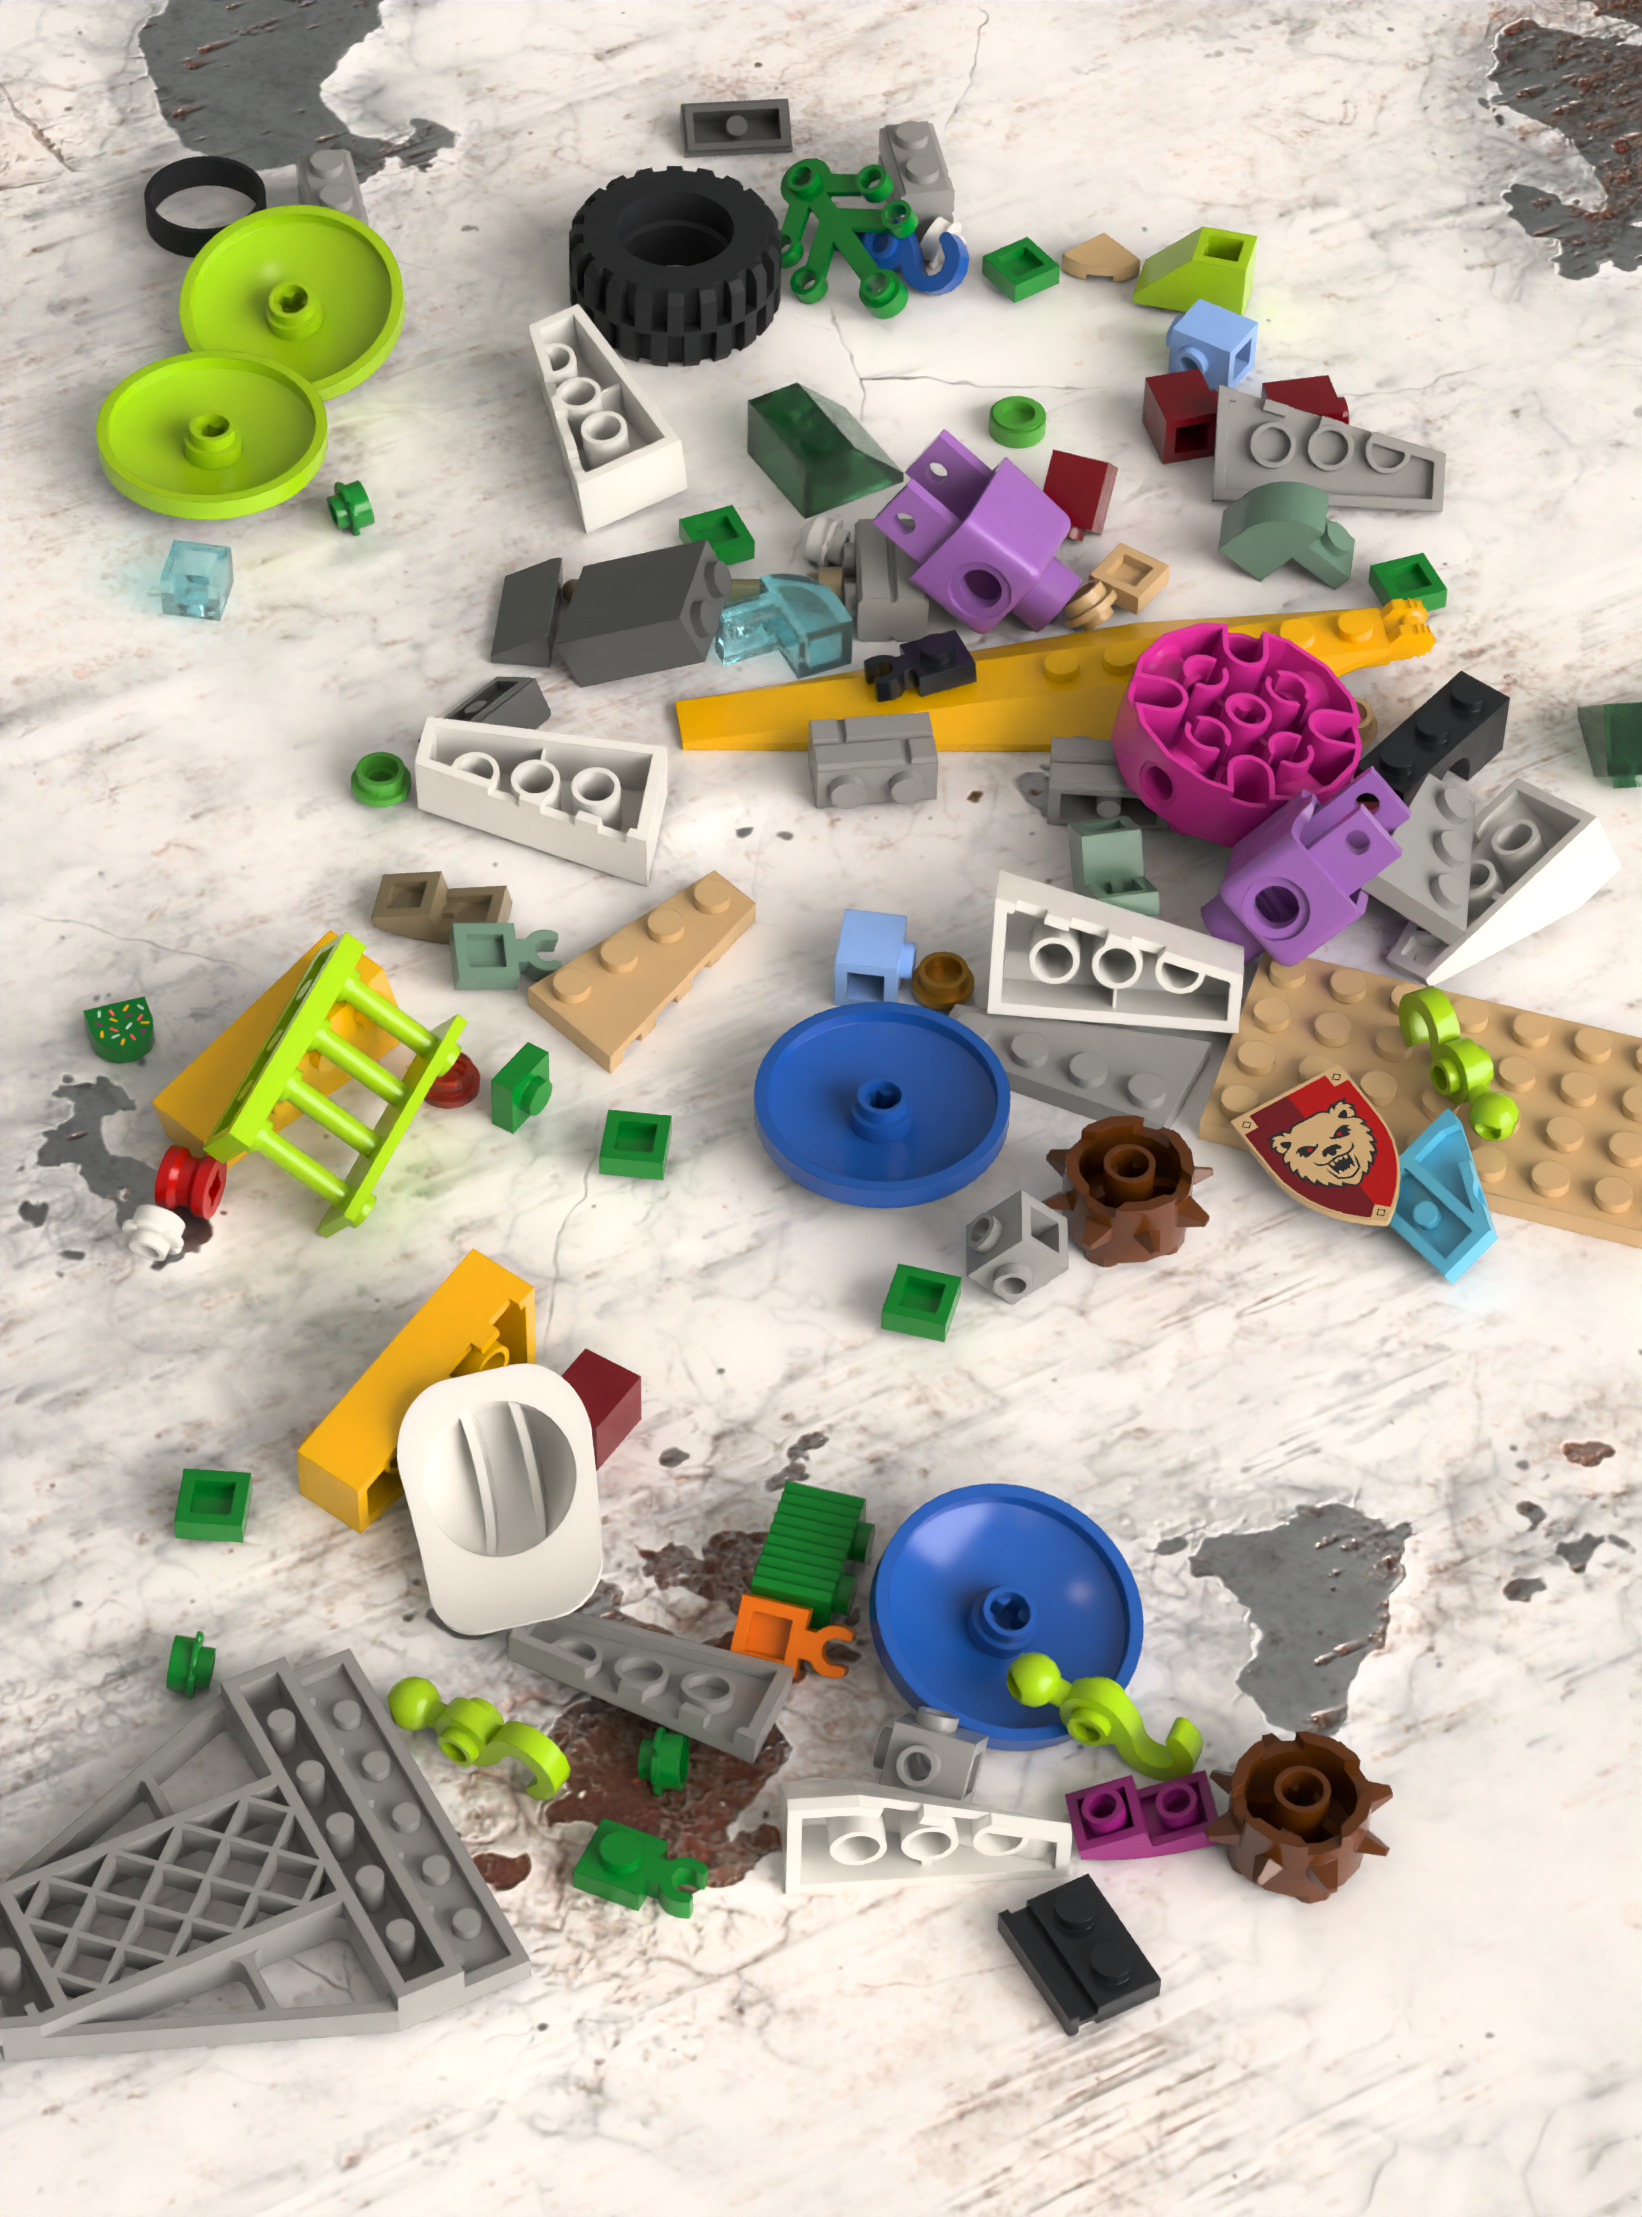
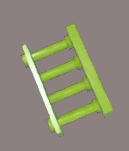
(276, 1078)

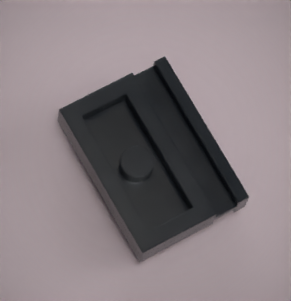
(1079, 1954)

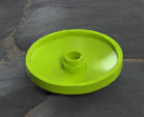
(298, 291)
(212, 435)

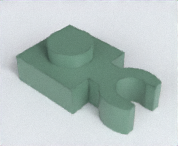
(492, 958)

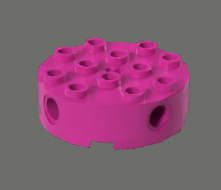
(1232, 730)

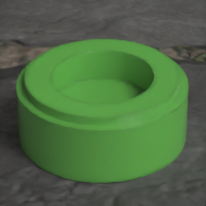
(1017, 422)

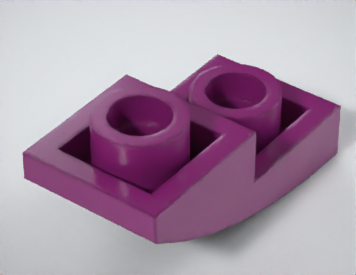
(1148, 1822)

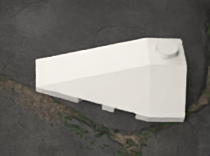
(1528, 868)

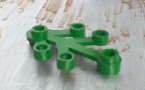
(808, 189)

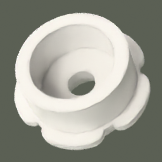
(930, 243)
(826, 541)
(154, 1232)

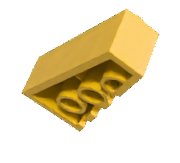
(202, 1092)
(468, 1326)

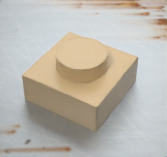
(1132, 576)

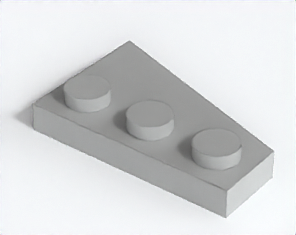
(1435, 866)

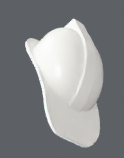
(502, 1497)

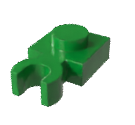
(631, 1865)

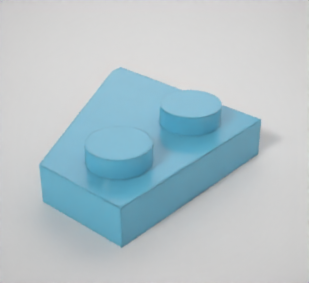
(1442, 1199)

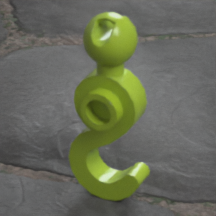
(1458, 1064)
(1102, 1714)
(477, 1735)

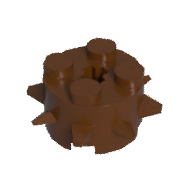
(1127, 1191)
(1298, 1815)

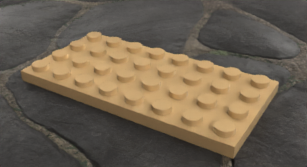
(1574, 1085)

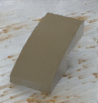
(425, 908)

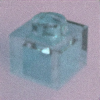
(196, 580)

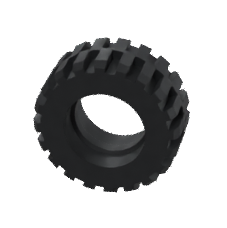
(684, 218)

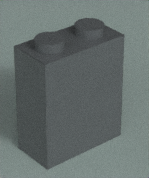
(644, 613)

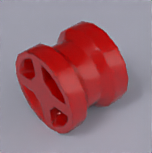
(190, 1182)

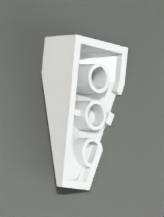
(889, 1837)

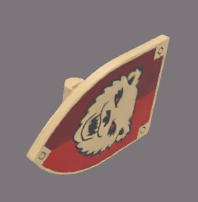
(1327, 1148)

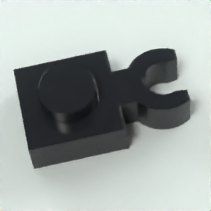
(927, 664)

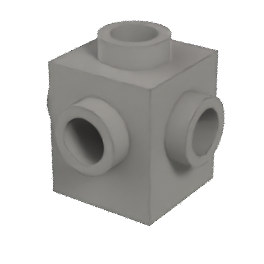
(1016, 1247)
(952, 1752)

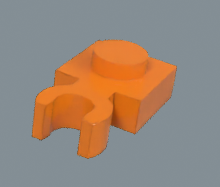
(782, 1635)

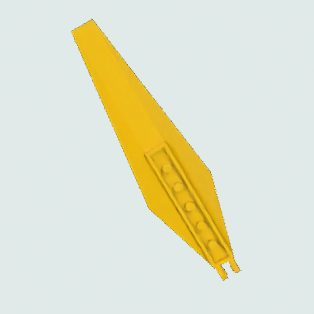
(1036, 686)

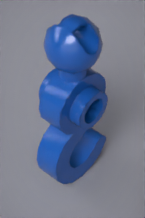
(906, 257)

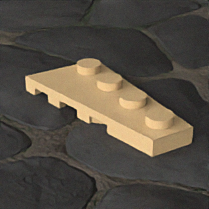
(630, 977)

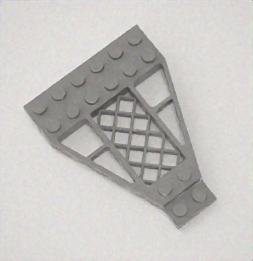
(365, 1839)

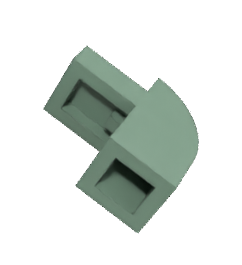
(1286, 523)
(1110, 864)

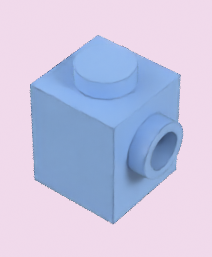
(1214, 342)
(872, 957)

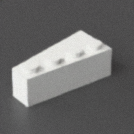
(607, 427)
(548, 791)
(1106, 964)

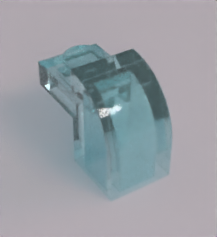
(789, 616)

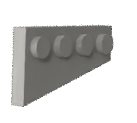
(1357, 468)
(1092, 1066)
(673, 1681)

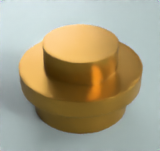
(943, 981)

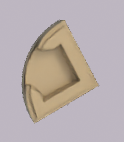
(1101, 258)

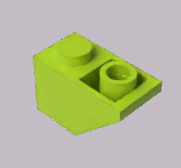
(1202, 265)

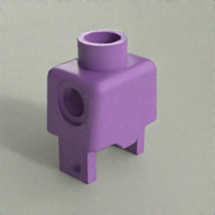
(981, 538)
(1303, 871)

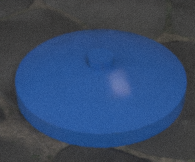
(882, 1104)
(994, 1579)

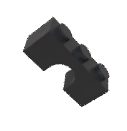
(1451, 731)

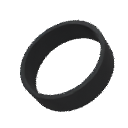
(194, 173)

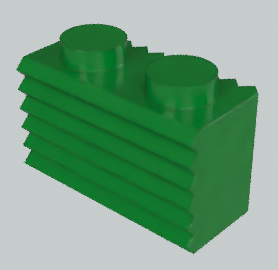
(813, 1551)

